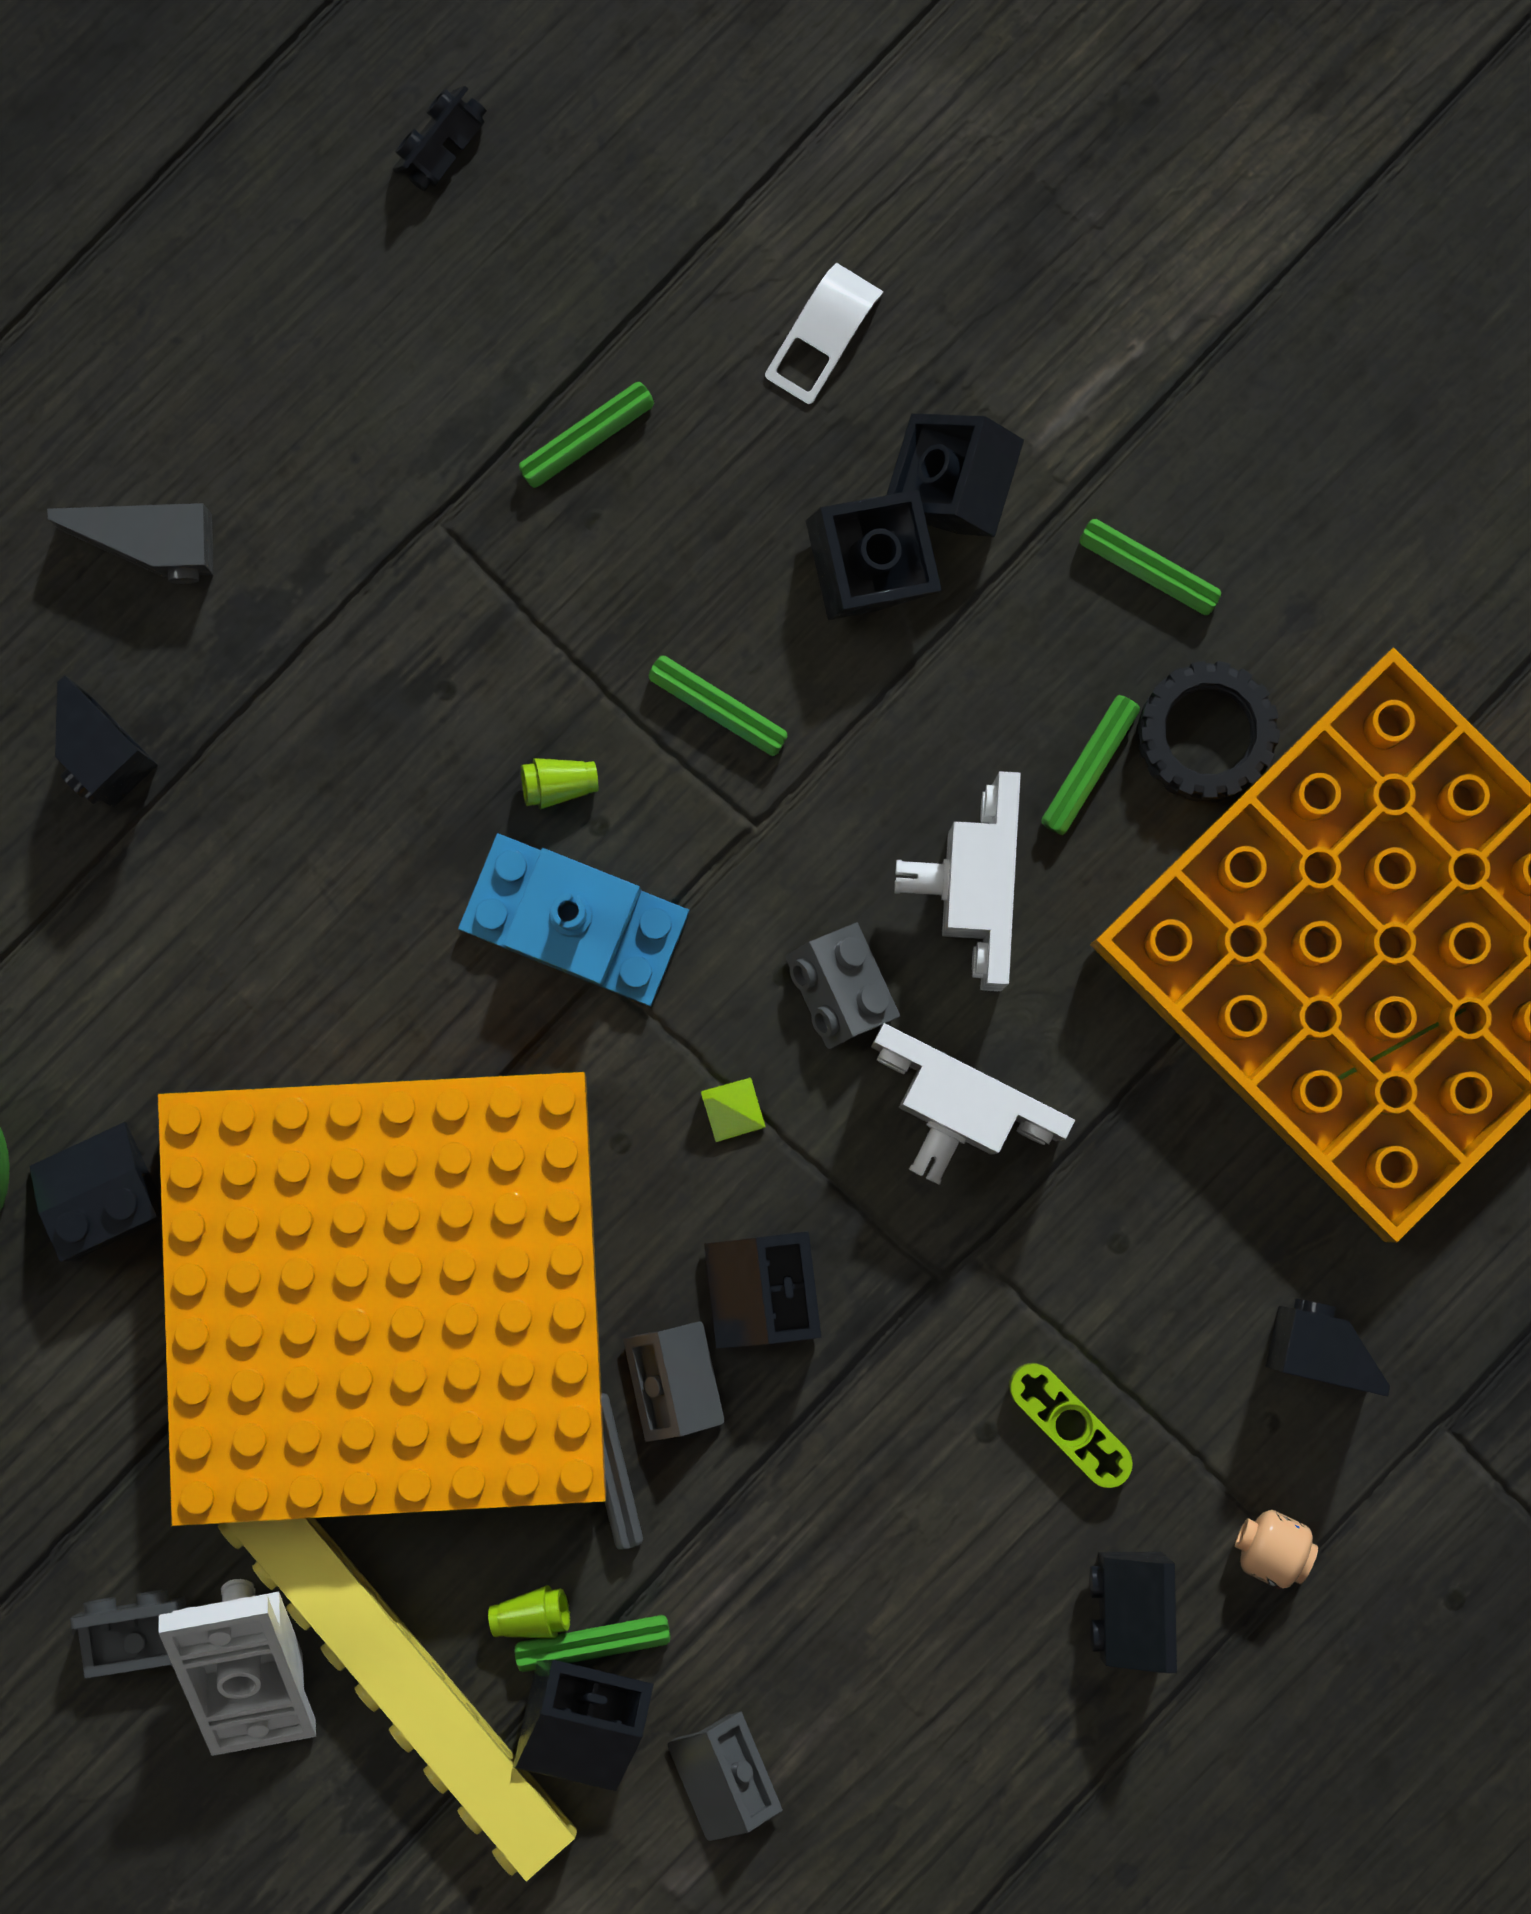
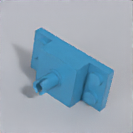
(574, 919)

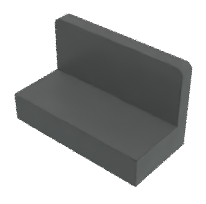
(674, 1381)
(725, 1778)

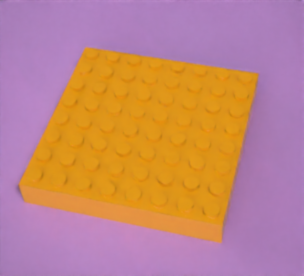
(1338, 916)
(380, 1298)

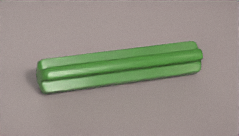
(586, 434)
(1150, 567)
(718, 705)
(1090, 764)
(594, 1642)

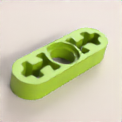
(1107, 1443)

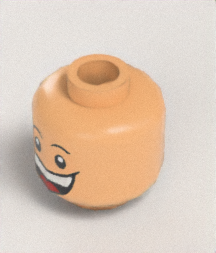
(1276, 1549)

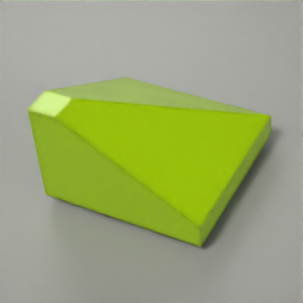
(733, 1109)

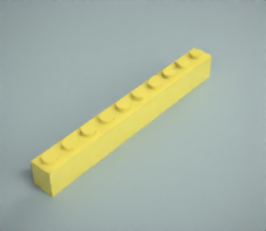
(409, 1688)

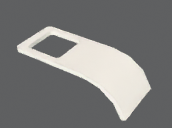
(827, 324)

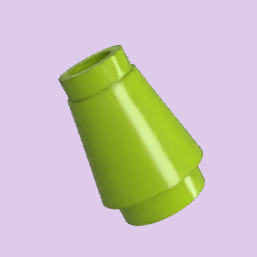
(557, 781)
(531, 1615)

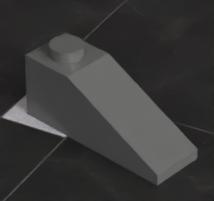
(159, 538)

